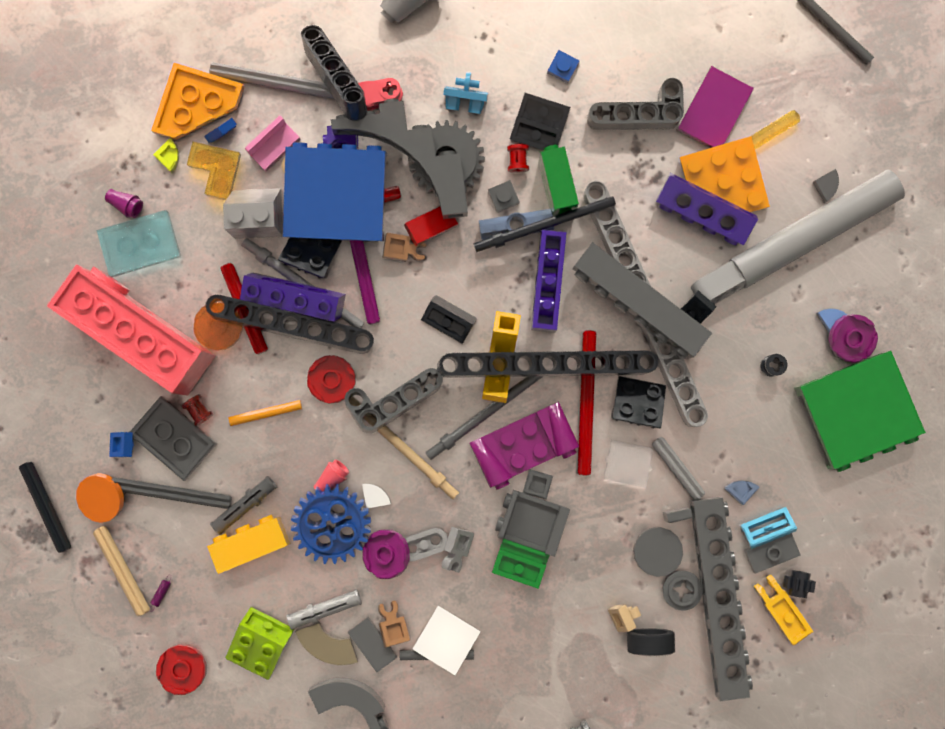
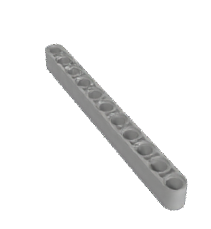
(665, 361)

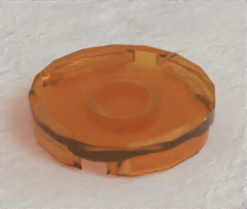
(216, 333)

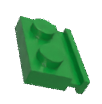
(520, 563)

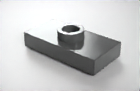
(772, 553)

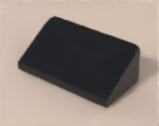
(448, 319)

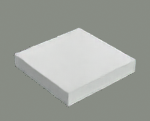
(446, 640)

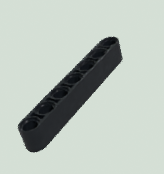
(280, 316)

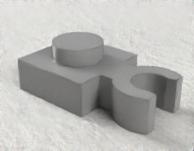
(457, 546)

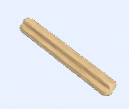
(121, 571)

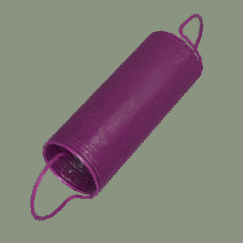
(160, 593)

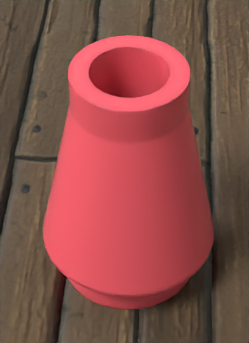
(333, 474)

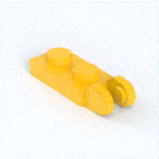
(784, 612)

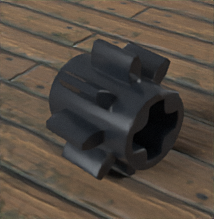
(799, 584)

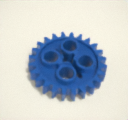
(322, 504)

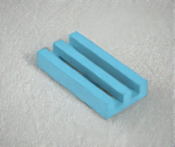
(772, 536)

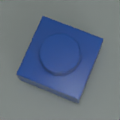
(563, 66)
(121, 444)

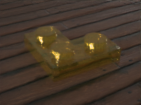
(221, 165)

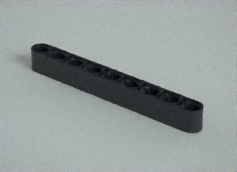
(559, 360)

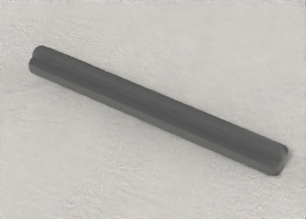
(174, 493)

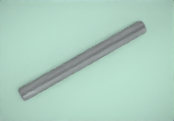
(270, 80)

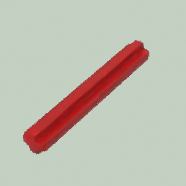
(235, 286)

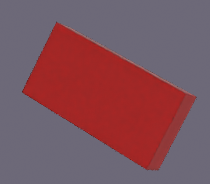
(428, 226)

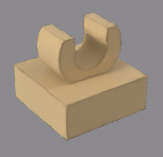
(624, 617)

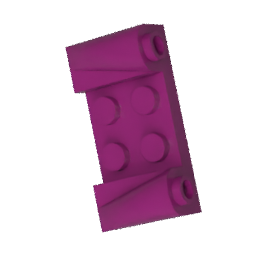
(524, 445)

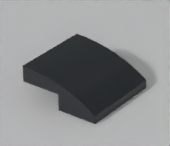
(539, 122)

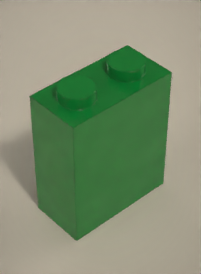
(557, 180)

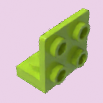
(259, 643)

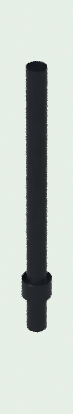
(499, 239)

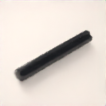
(45, 507)

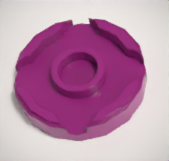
(853, 338)
(386, 554)

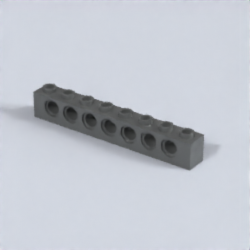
(739, 685)

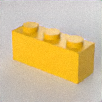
(248, 543)

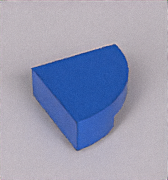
(220, 130)

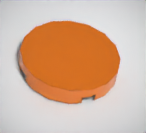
(99, 498)

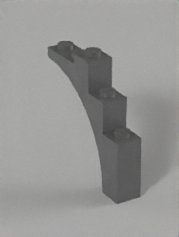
(418, 144)

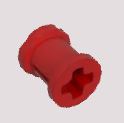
(518, 158)

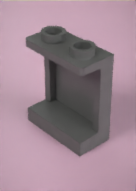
(532, 522)

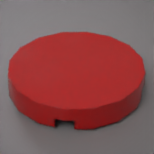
(330, 379)
(181, 669)

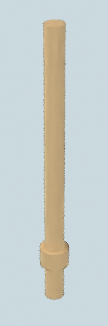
(437, 479)

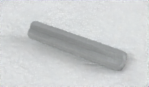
(678, 468)

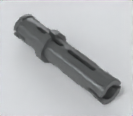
(224, 522)

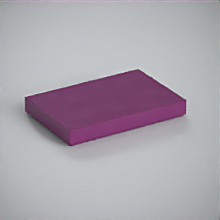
(715, 108)

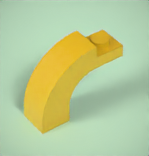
(503, 340)

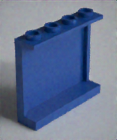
(334, 192)

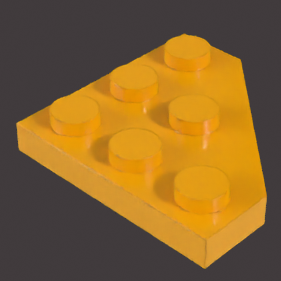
(193, 101)
(729, 173)

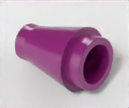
(127, 204)

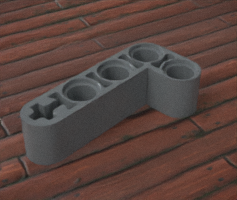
(634, 110)
(396, 396)

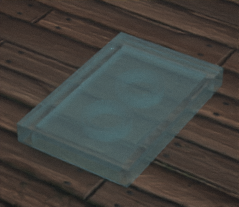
(138, 243)

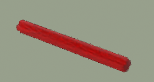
(586, 410)

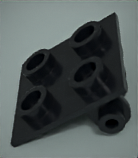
(310, 255)
(639, 402)

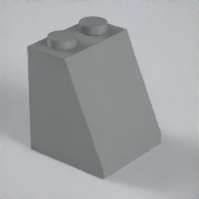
(254, 213)

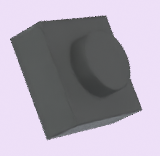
(503, 196)

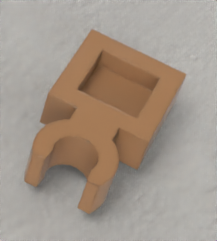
(399, 247)
(392, 629)

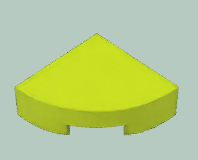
(168, 155)

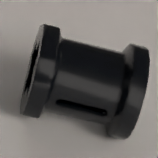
(777, 359)

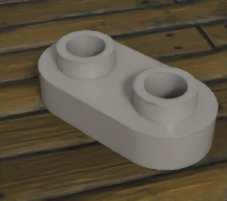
(424, 545)

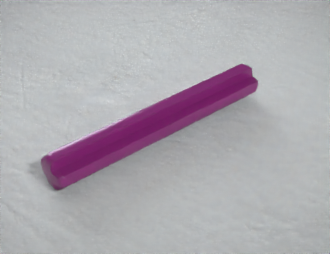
(365, 281)

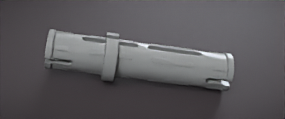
(323, 609)

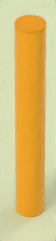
(265, 413)

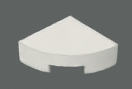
(375, 496)

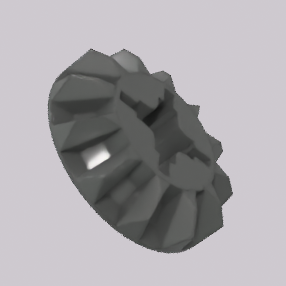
(688, 600)

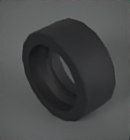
(651, 642)

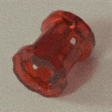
(204, 413)

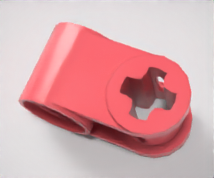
(377, 92)

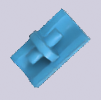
(454, 95)

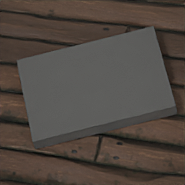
(173, 438)

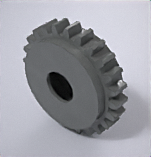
(458, 140)

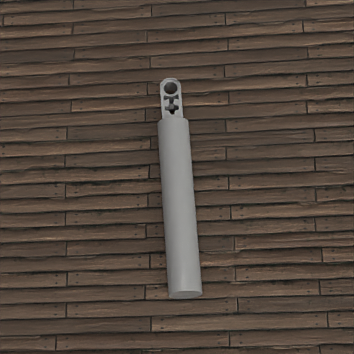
(802, 237)

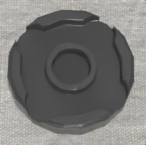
(658, 551)

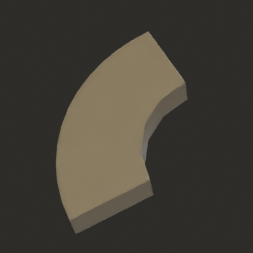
(325, 647)

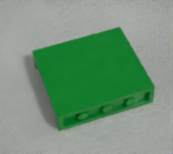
(861, 411)

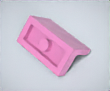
(271, 143)

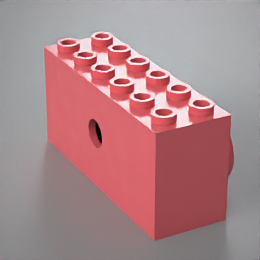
(130, 330)

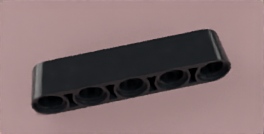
(334, 72)

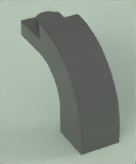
(349, 693)

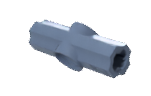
(498, 224)

